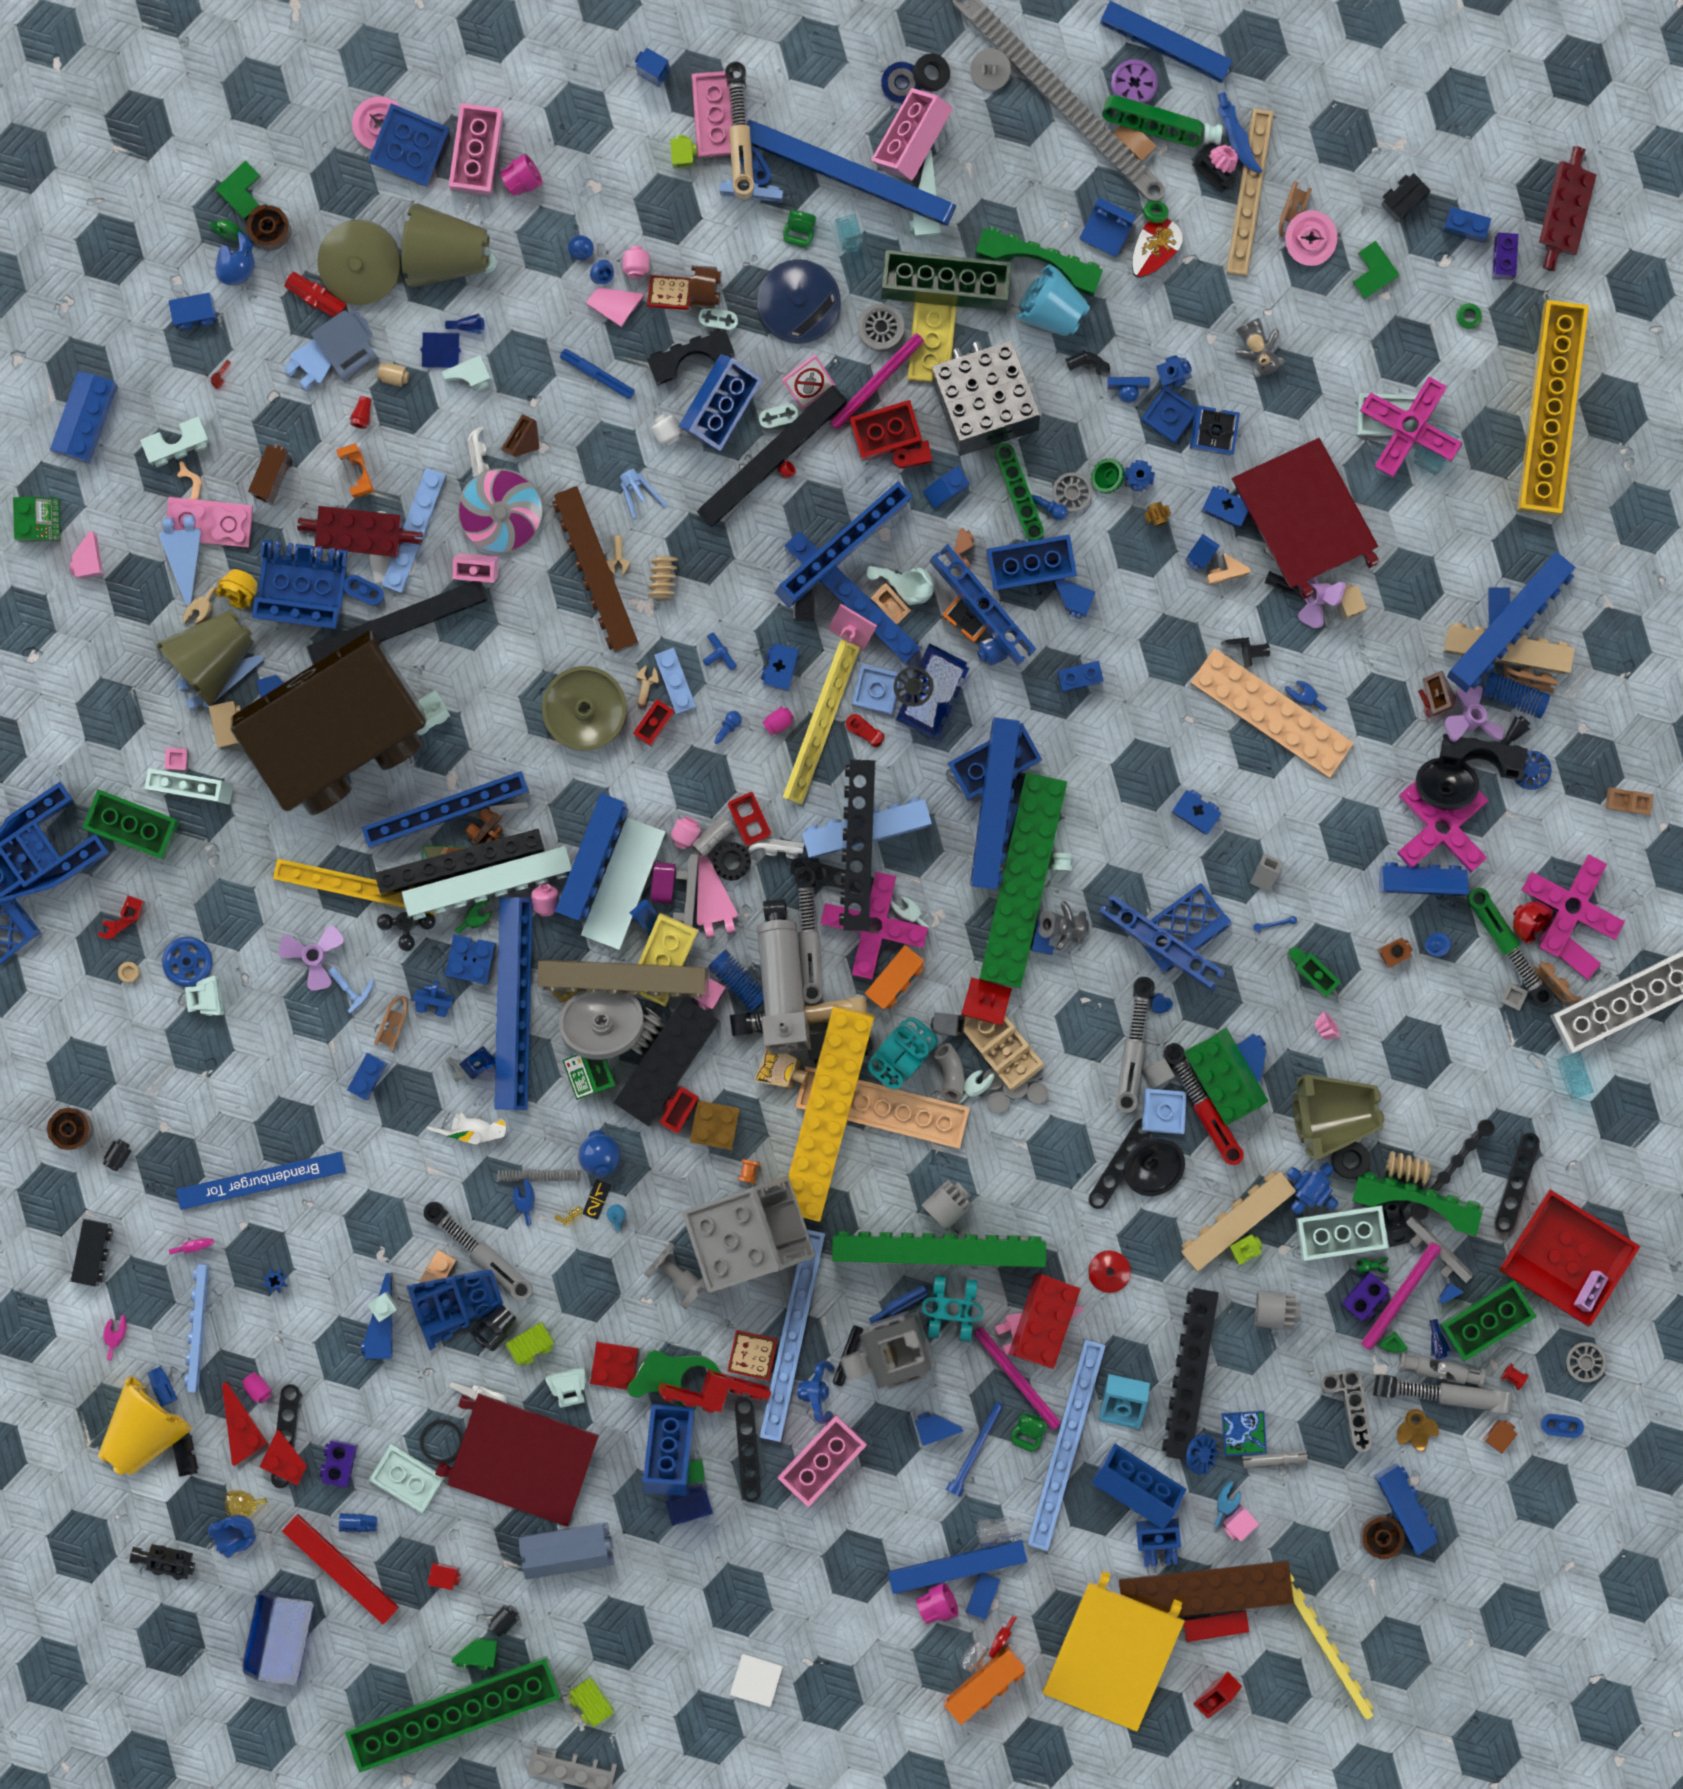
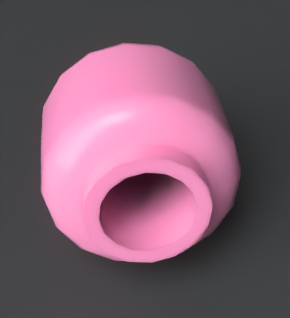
(636, 262)
(685, 832)
(545, 899)

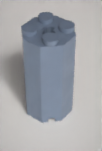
(566, 1550)

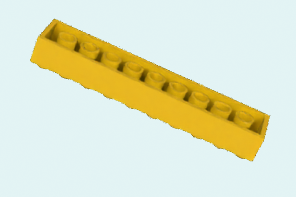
(1552, 408)
(828, 1108)

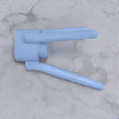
(632, 480)

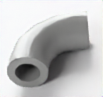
(952, 1072)

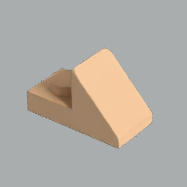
(1233, 570)
(890, 603)
(439, 1267)

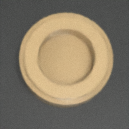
(129, 972)

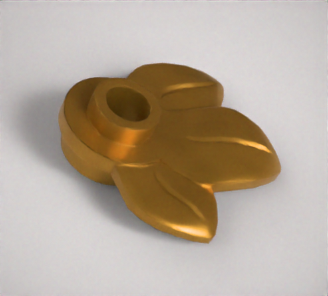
(1418, 1432)

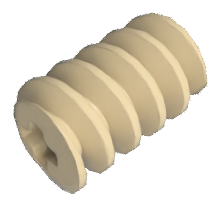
(662, 577)
(1408, 1168)

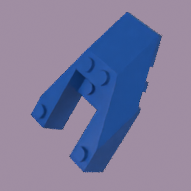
(28, 857)

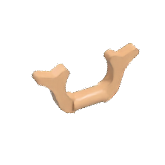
(197, 482)

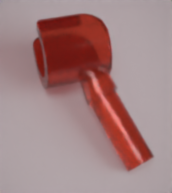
(216, 379)
(1426, 703)

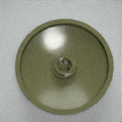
(359, 262)
(584, 708)

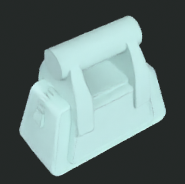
(208, 996)
(568, 1382)

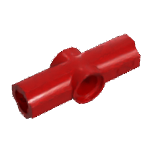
(314, 295)

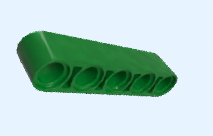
(1153, 120)
(1019, 482)

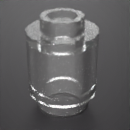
(974, 1656)

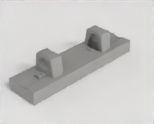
(691, 877)
(1452, 1262)

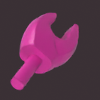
(193, 1246)
(114, 1338)

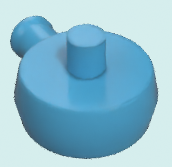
(616, 1215)

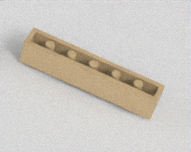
(1525, 653)
(1238, 1220)

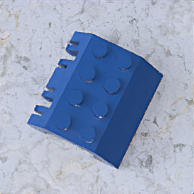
(300, 586)

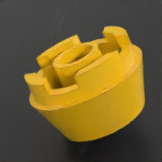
(238, 588)

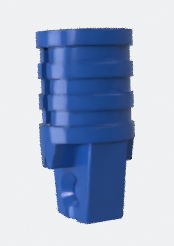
(162, 1386)
(357, 1523)

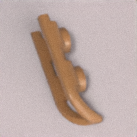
(1297, 196)
(1524, 676)
(1560, 985)
(394, 1018)

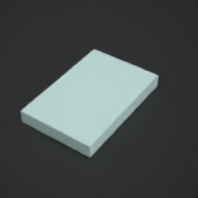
(1372, 428)
(406, 1478)

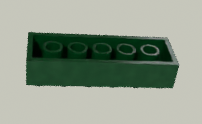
(946, 280)

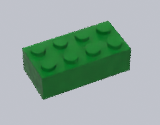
(131, 824)
(1226, 1076)
(1487, 1320)

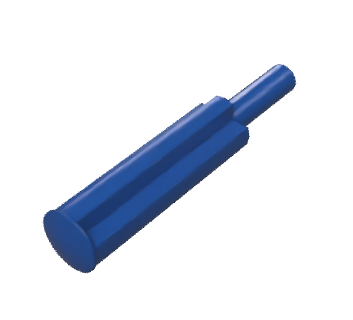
(902, 1303)

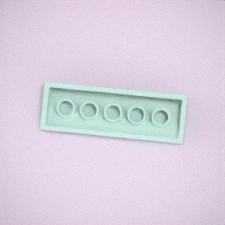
(623, 883)

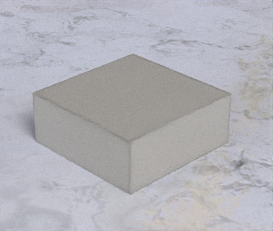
(1513, 996)

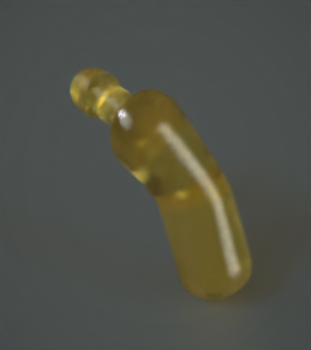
(567, 996)
(571, 1215)

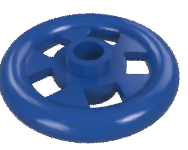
(183, 944)

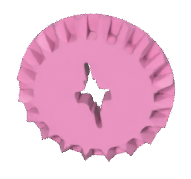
(364, 125)
(1320, 227)

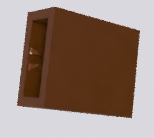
(270, 473)

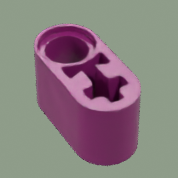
(663, 882)

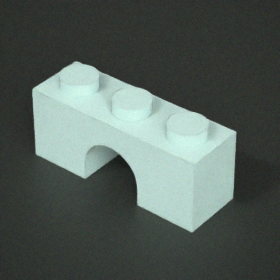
(193, 437)

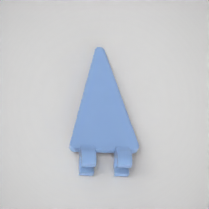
(312, 361)
(182, 553)
(241, 671)

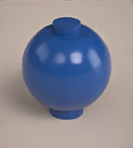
(599, 1154)

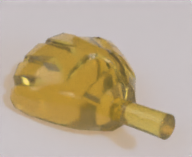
(241, 1503)

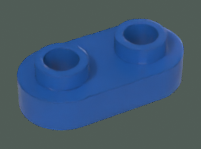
(759, 166)
(364, 590)
(1561, 1425)

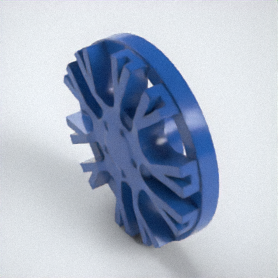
(1532, 771)
(1201, 1454)

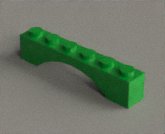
(998, 246)
(1462, 1215)

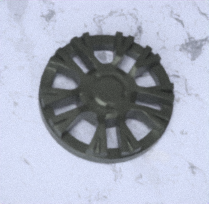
(913, 686)

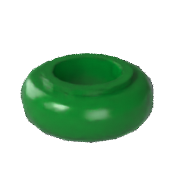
(1155, 205)
(1465, 324)

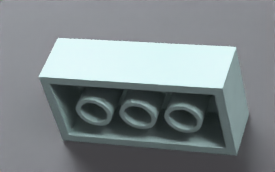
(1341, 1233)

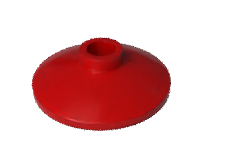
(1101, 1263)

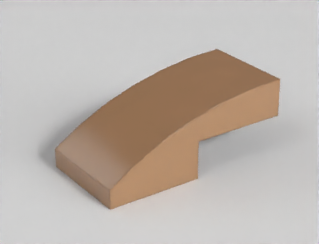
(1136, 142)
(1629, 801)

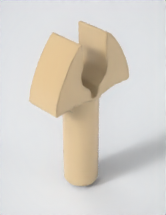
(618, 556)
(646, 684)

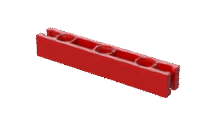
(340, 1569)

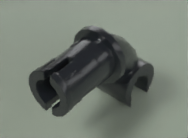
(1086, 358)

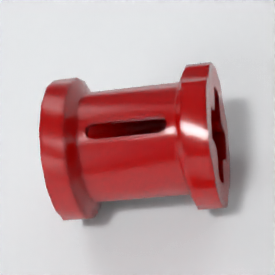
(1514, 1376)

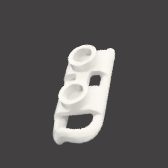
(476, 452)
(773, 846)

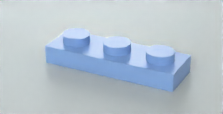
(770, 193)
(675, 681)

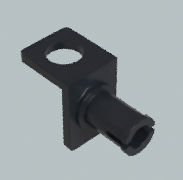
(1249, 651)
(1395, 1224)

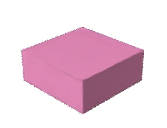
(176, 759)

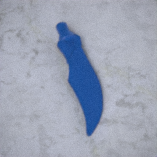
(1236, 134)

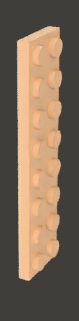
(1271, 713)
(900, 1112)

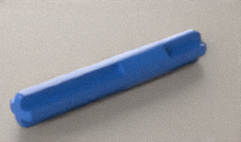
(597, 374)

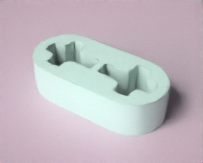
(719, 314)
(777, 411)

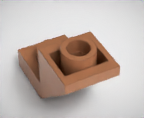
(964, 544)

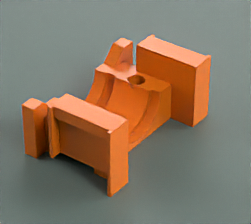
(354, 454)

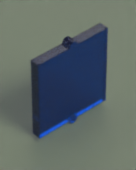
(440, 350)

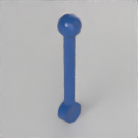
(1257, 927)

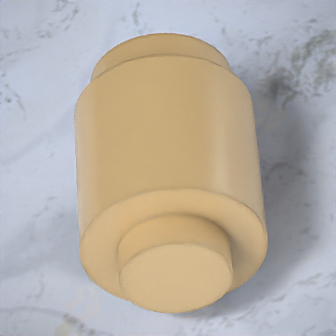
(393, 374)

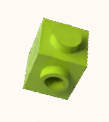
(682, 151)

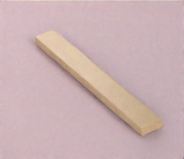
(1249, 195)

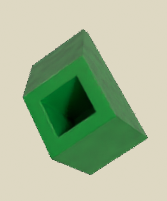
(479, 1652)

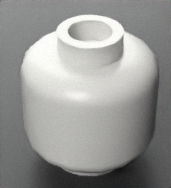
(666, 429)

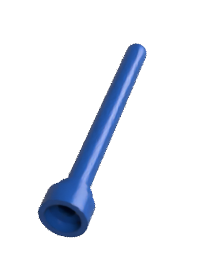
(957, 1485)

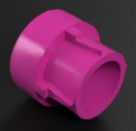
(521, 176)
(938, 1604)

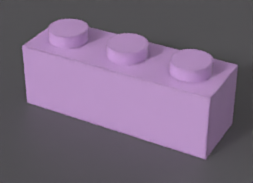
(1591, 1291)

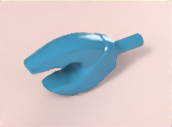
(1224, 1505)

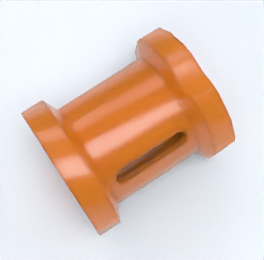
(748, 1171)

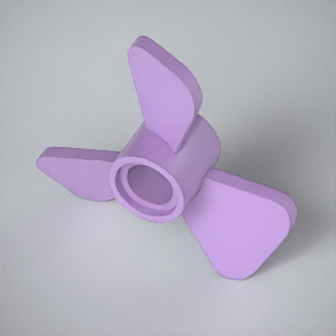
(1323, 594)
(1472, 717)
(317, 976)

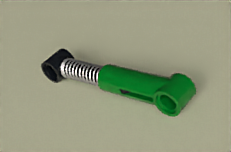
(1508, 945)

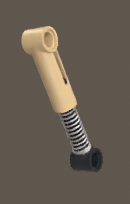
(739, 132)
(816, 1013)

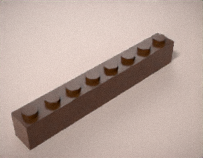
(596, 570)

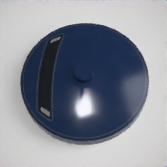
(798, 301)

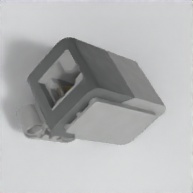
(893, 1351)

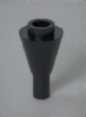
(1517, 728)

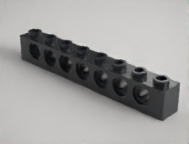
(866, 769)
(458, 862)
(1192, 1406)

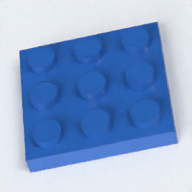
(408, 145)

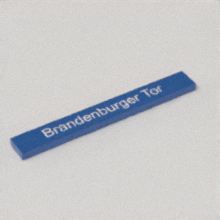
(261, 1180)

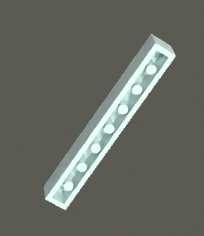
(486, 882)

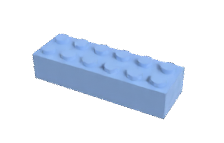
(886, 824)

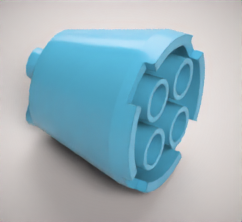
(1052, 303)

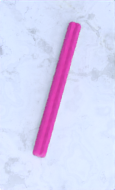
(876, 381)
(1401, 1295)
(1017, 1378)

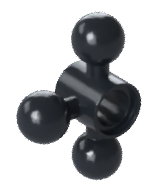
(406, 941)

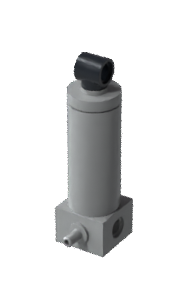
(785, 1020)

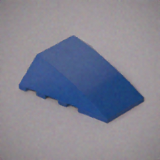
(452, 1303)

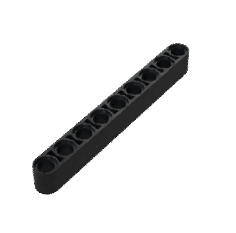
(772, 456)
(406, 618)

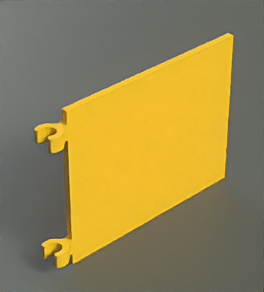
(1113, 1655)

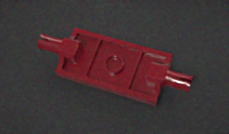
(1567, 208)
(359, 531)

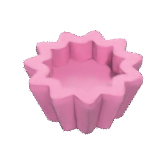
(1224, 158)
(1326, 1026)

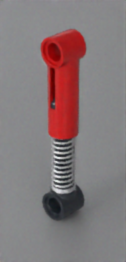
(1204, 1106)

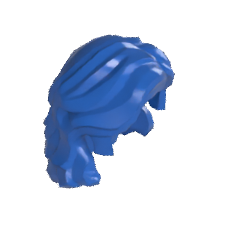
(232, 1534)

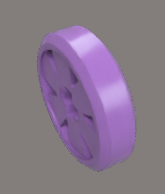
(1134, 70)

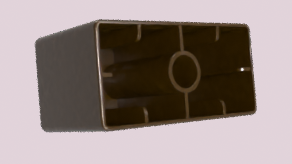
(331, 724)

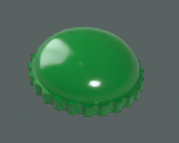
(1107, 475)

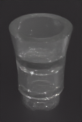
(998, 1530)

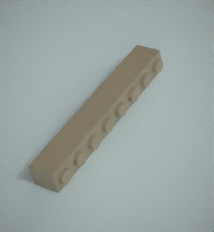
(623, 977)

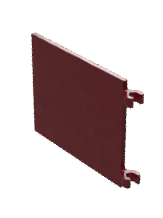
(1305, 514)
(521, 1459)

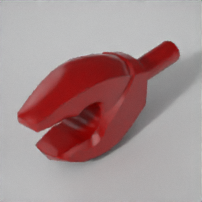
(1001, 1637)

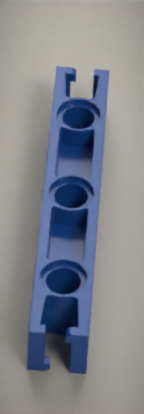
(1165, 41)
(971, 592)
(1174, 952)
(957, 1566)

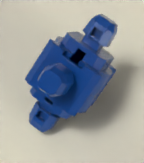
(1312, 1188)

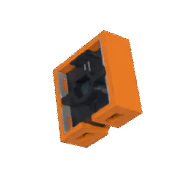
(962, 616)

